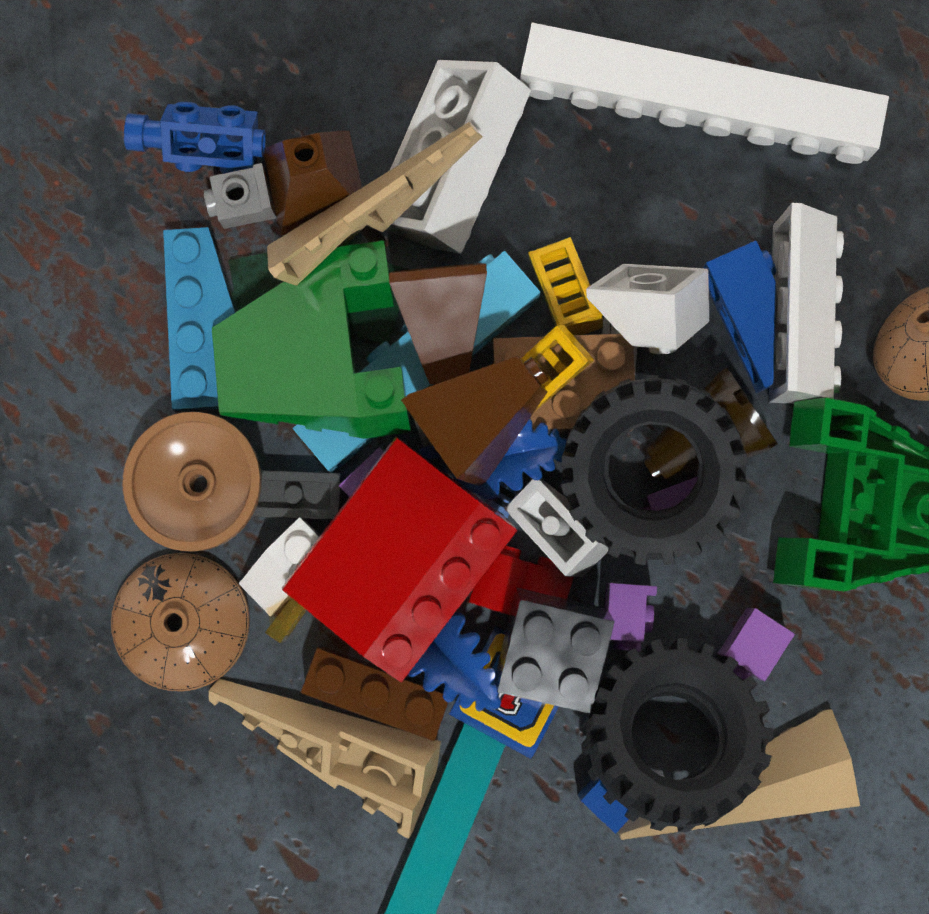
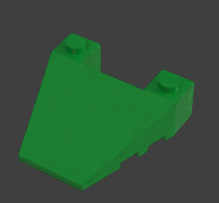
(294, 355)
(871, 502)

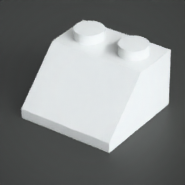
(653, 304)

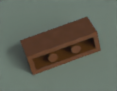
(374, 693)

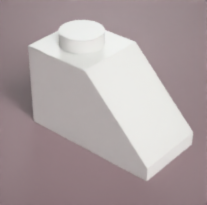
(547, 520)
(277, 564)

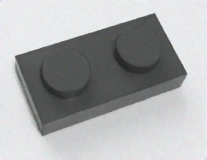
(299, 495)

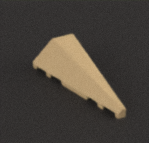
(373, 205)
(370, 759)
(805, 775)

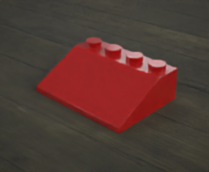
(399, 559)

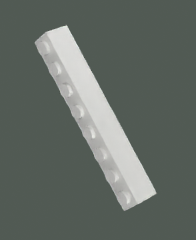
(703, 93)

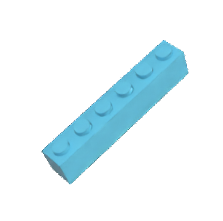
(505, 298)

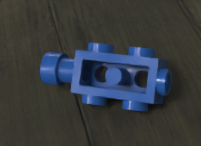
(199, 136)

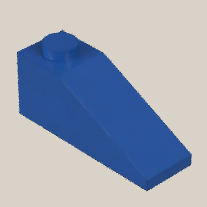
(745, 299)

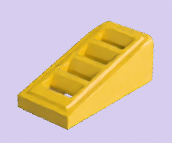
(581, 322)
(572, 347)

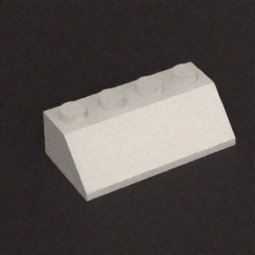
(454, 96)
(805, 300)

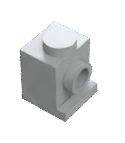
(254, 205)

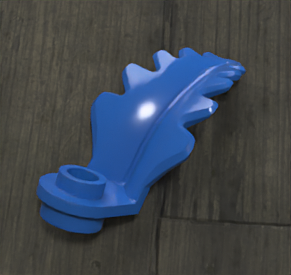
(525, 455)
(452, 662)

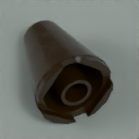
(674, 456)

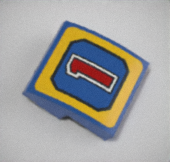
(517, 721)

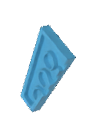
(195, 303)

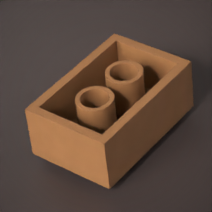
(611, 365)

